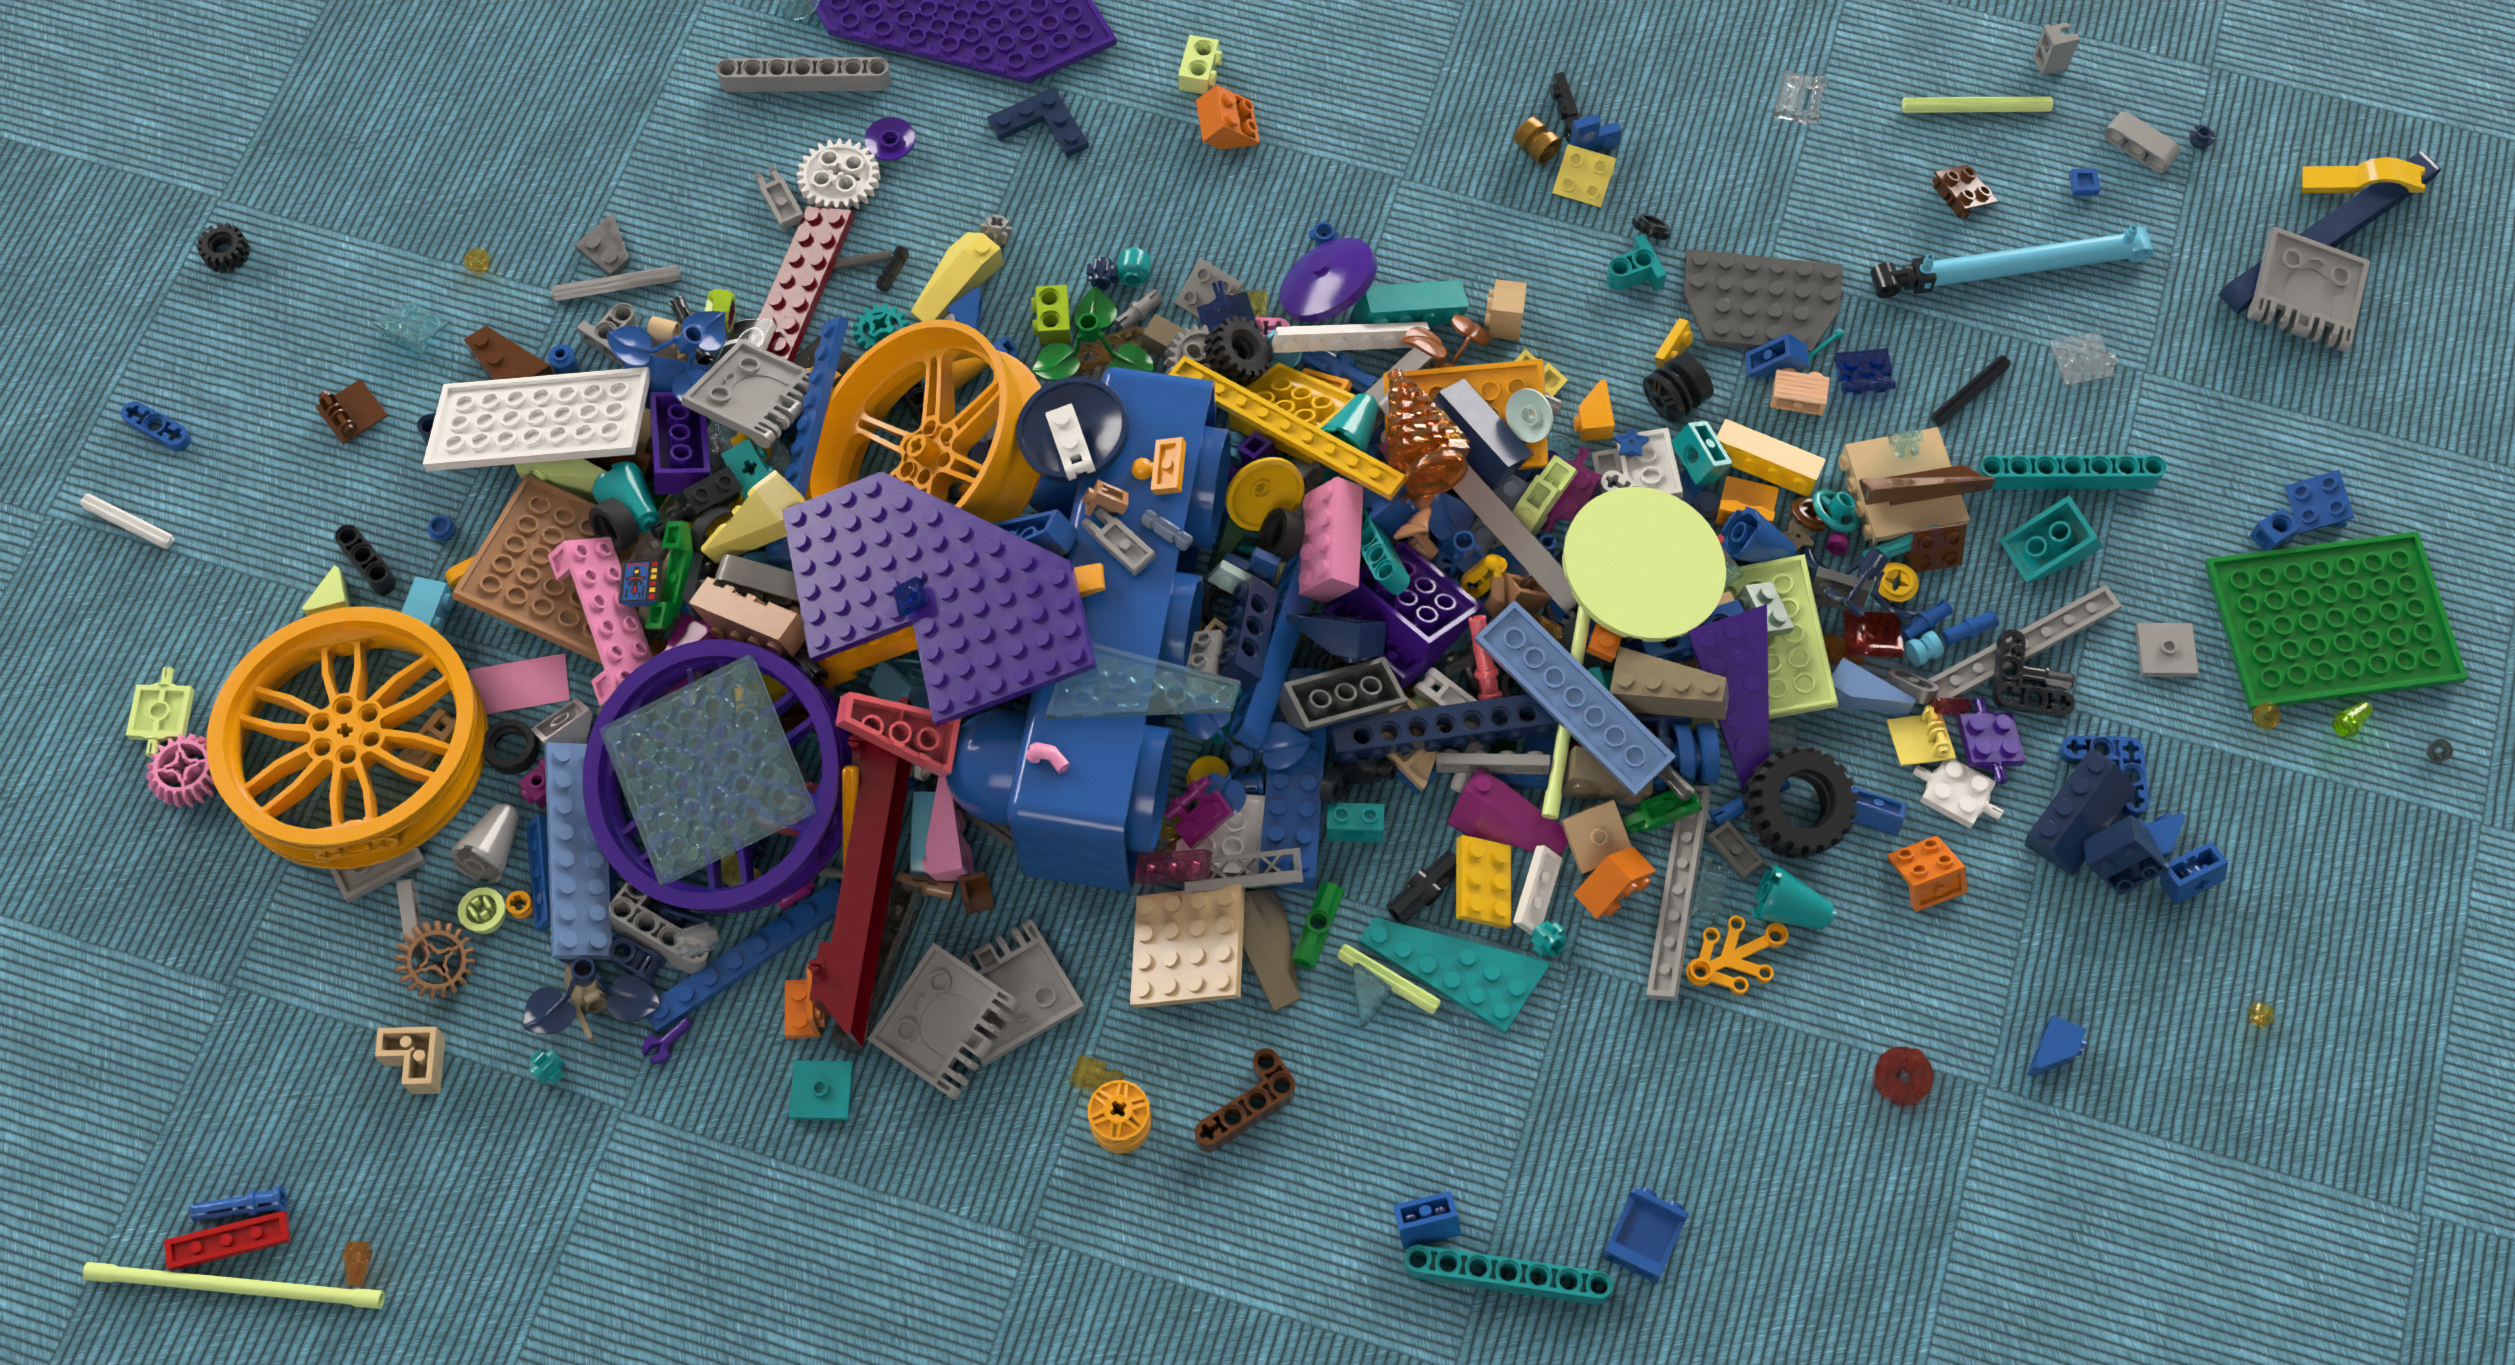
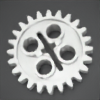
(838, 175)

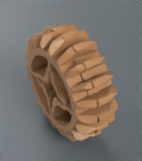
(426, 948)

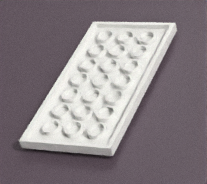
(538, 419)

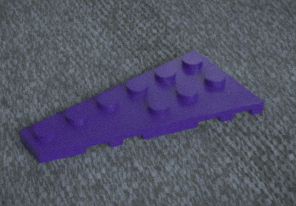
(1739, 651)

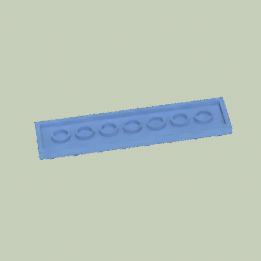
(1574, 698)
(576, 863)

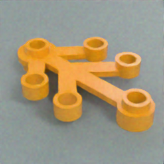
(1733, 957)

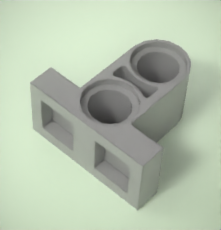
(612, 320)

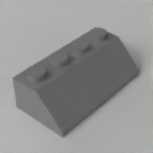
(1340, 695)

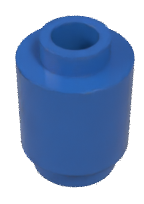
(563, 360)

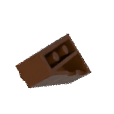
(502, 357)

